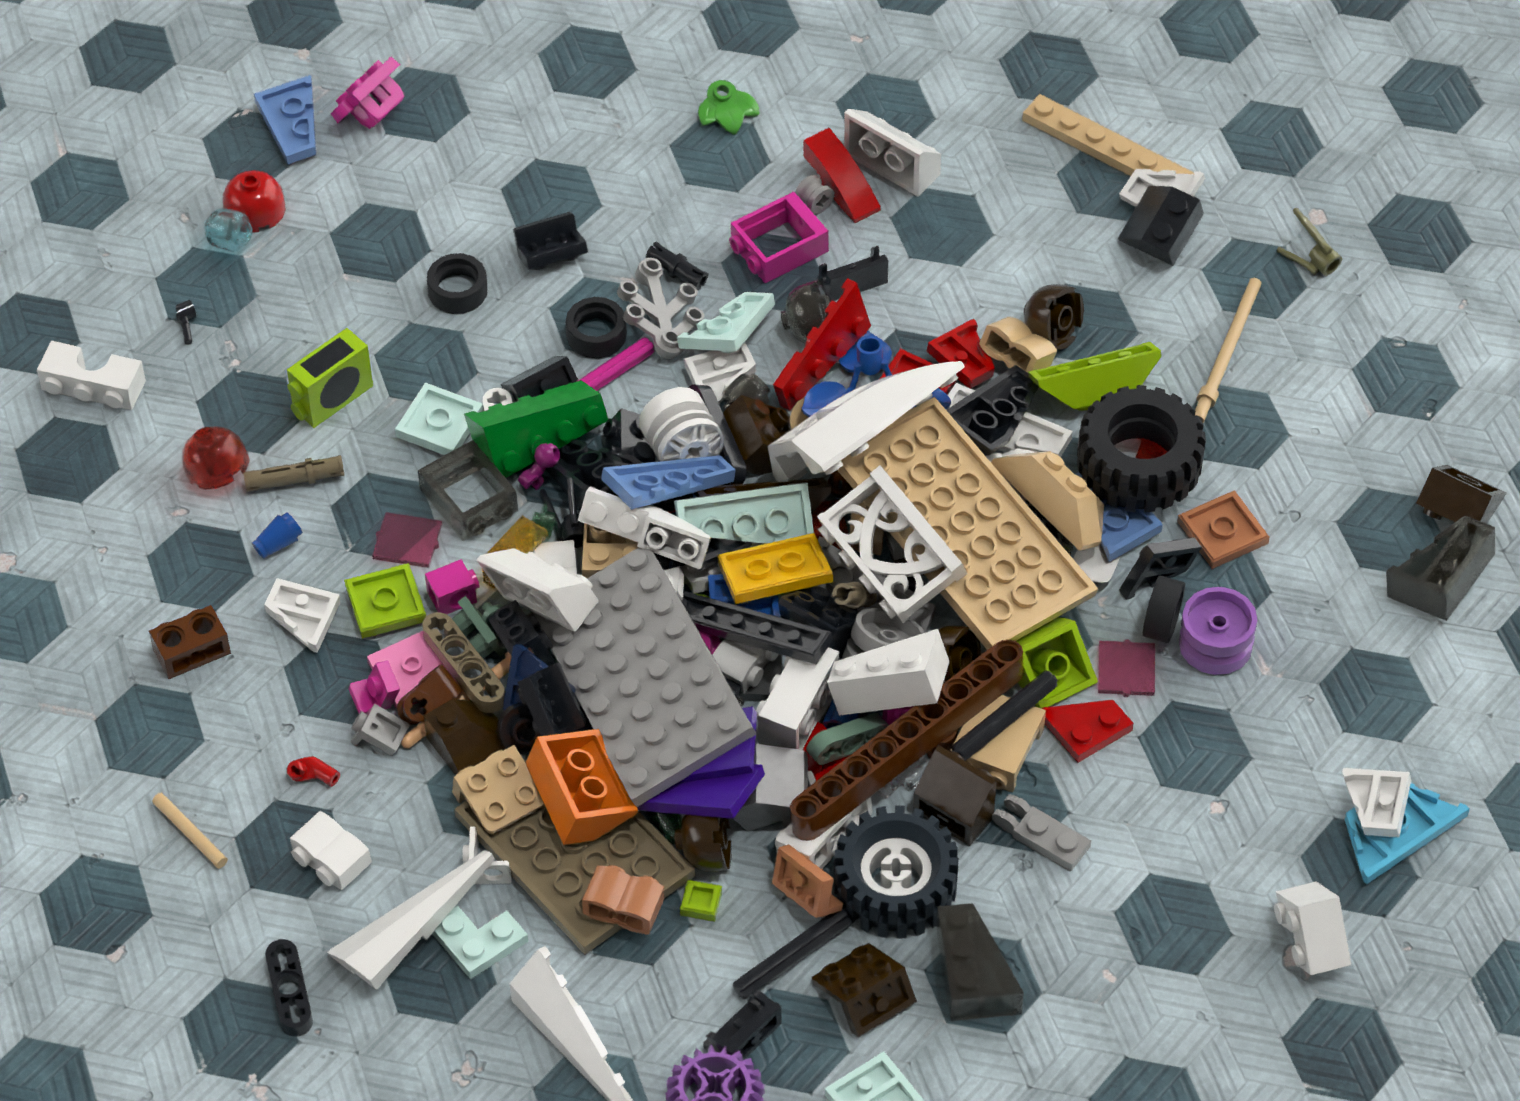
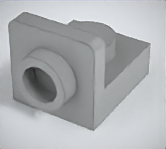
(379, 729)

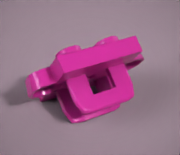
(359, 102)

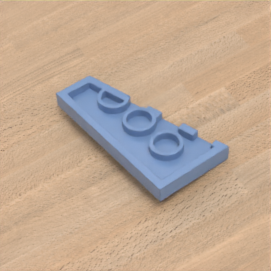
(663, 480)

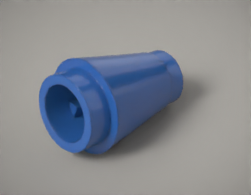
(277, 535)

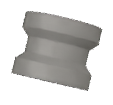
(815, 194)

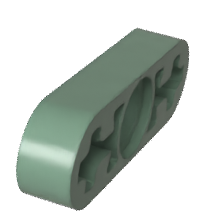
(844, 738)

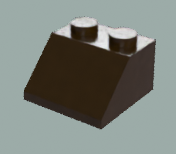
(1457, 495)

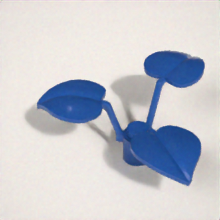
(865, 356)

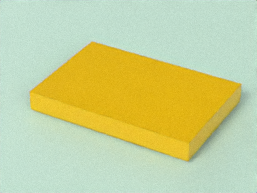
(775, 568)

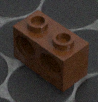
(189, 645)

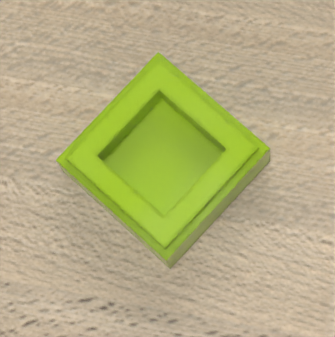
(701, 900)

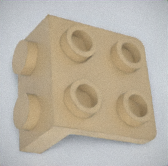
(498, 790)

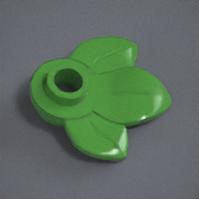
(727, 109)

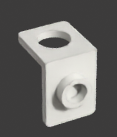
(471, 851)

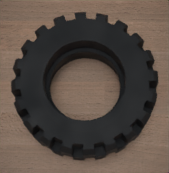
(1147, 416)

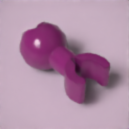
(545, 457)

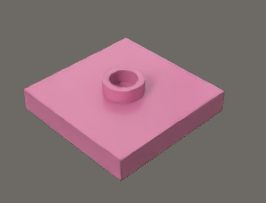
(409, 660)

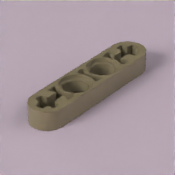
(467, 660)

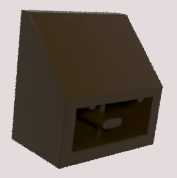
(754, 428)
(956, 795)

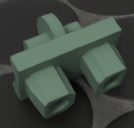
(470, 618)

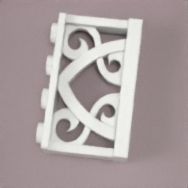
(891, 500)

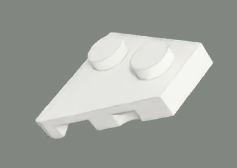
(302, 611)

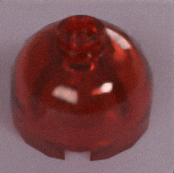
(214, 457)

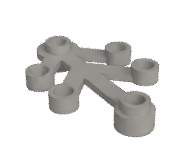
(665, 337)

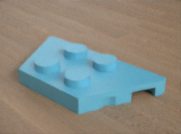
(1422, 822)

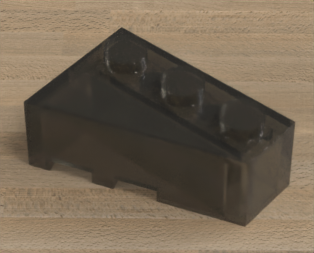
(1445, 570)
(973, 967)

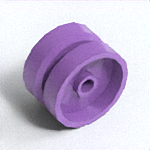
(1217, 630)

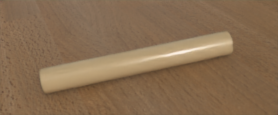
(189, 830)

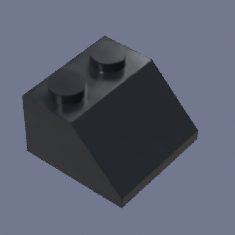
(1162, 222)

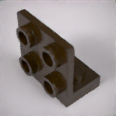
(867, 986)

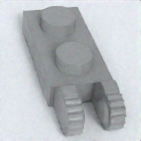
(1042, 833)

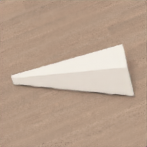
(386, 941)
(552, 1009)

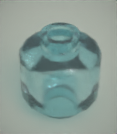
(228, 229)

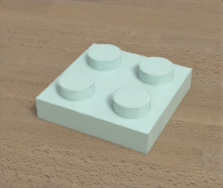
(437, 419)

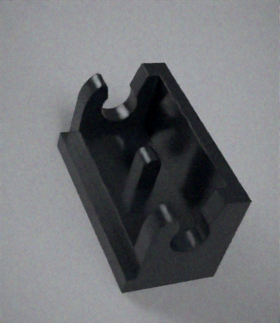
(866, 272)
(747, 1027)

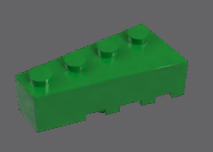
(515, 430)

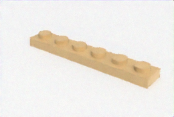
(1094, 138)

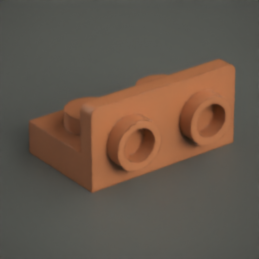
(804, 882)

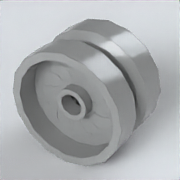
(876, 629)

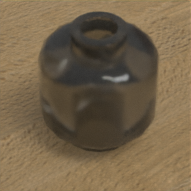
(745, 385)

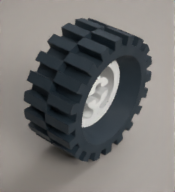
(895, 845)

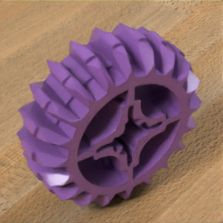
(715, 1074)

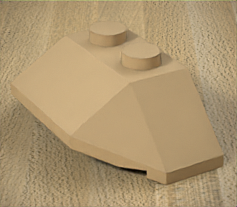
(1056, 495)

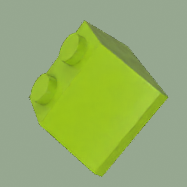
(1061, 651)

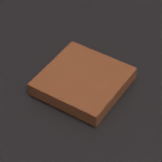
(1223, 529)

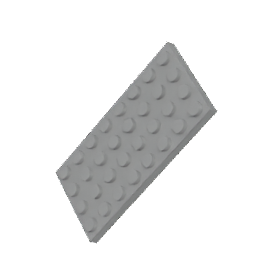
(648, 678)

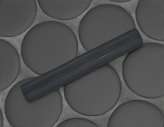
(1005, 715)
(791, 953)

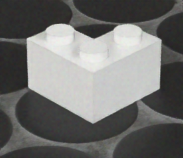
(1317, 927)

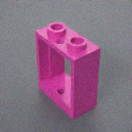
(783, 210)

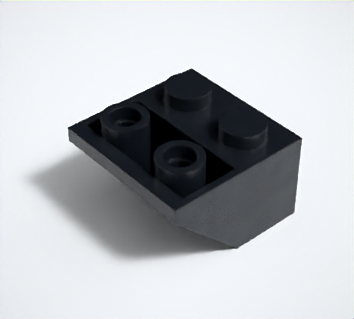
(818, 609)

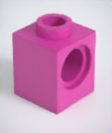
(450, 585)

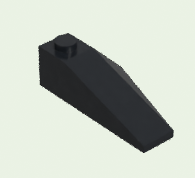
(995, 409)
(585, 468)

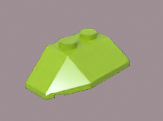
(1087, 379)

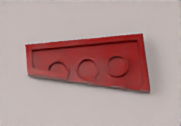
(824, 346)

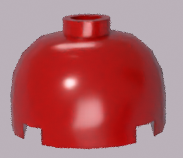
(257, 197)

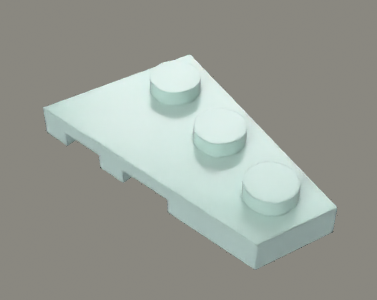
(732, 326)

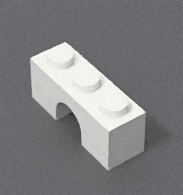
(114, 384)

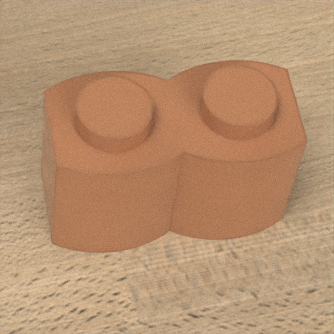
(623, 899)

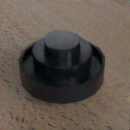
(516, 728)

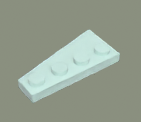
(751, 515)

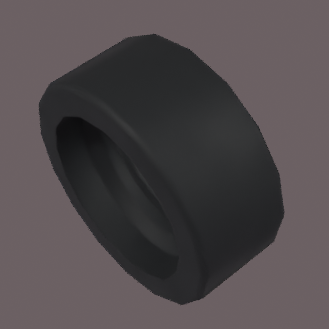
(457, 301)
(590, 309)
(1163, 609)

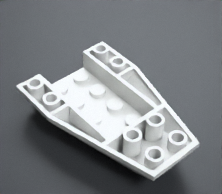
(853, 420)

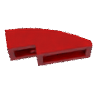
(841, 174)

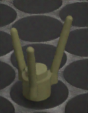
(1322, 255)

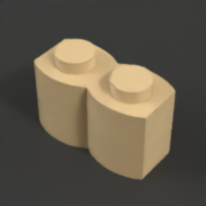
(1016, 345)

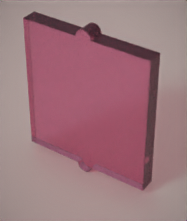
(407, 540)
(1126, 668)

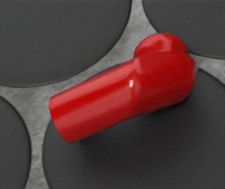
(312, 768)

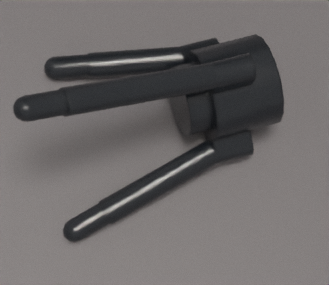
(570, 528)

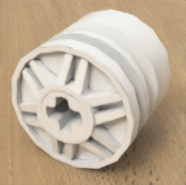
(680, 426)

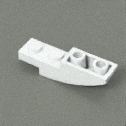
(660, 529)

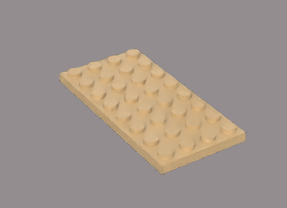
(1012, 561)

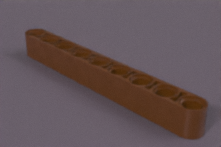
(906, 741)

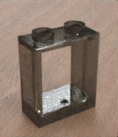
(455, 467)

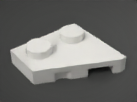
(1142, 178)
(719, 368)
(1378, 799)

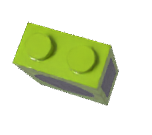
(329, 378)

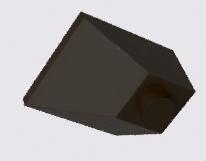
(462, 733)

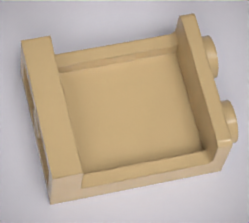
(1009, 749)

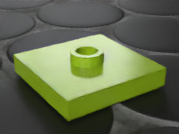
(385, 600)

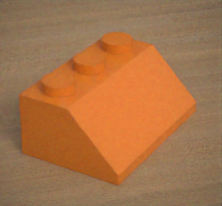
(579, 785)

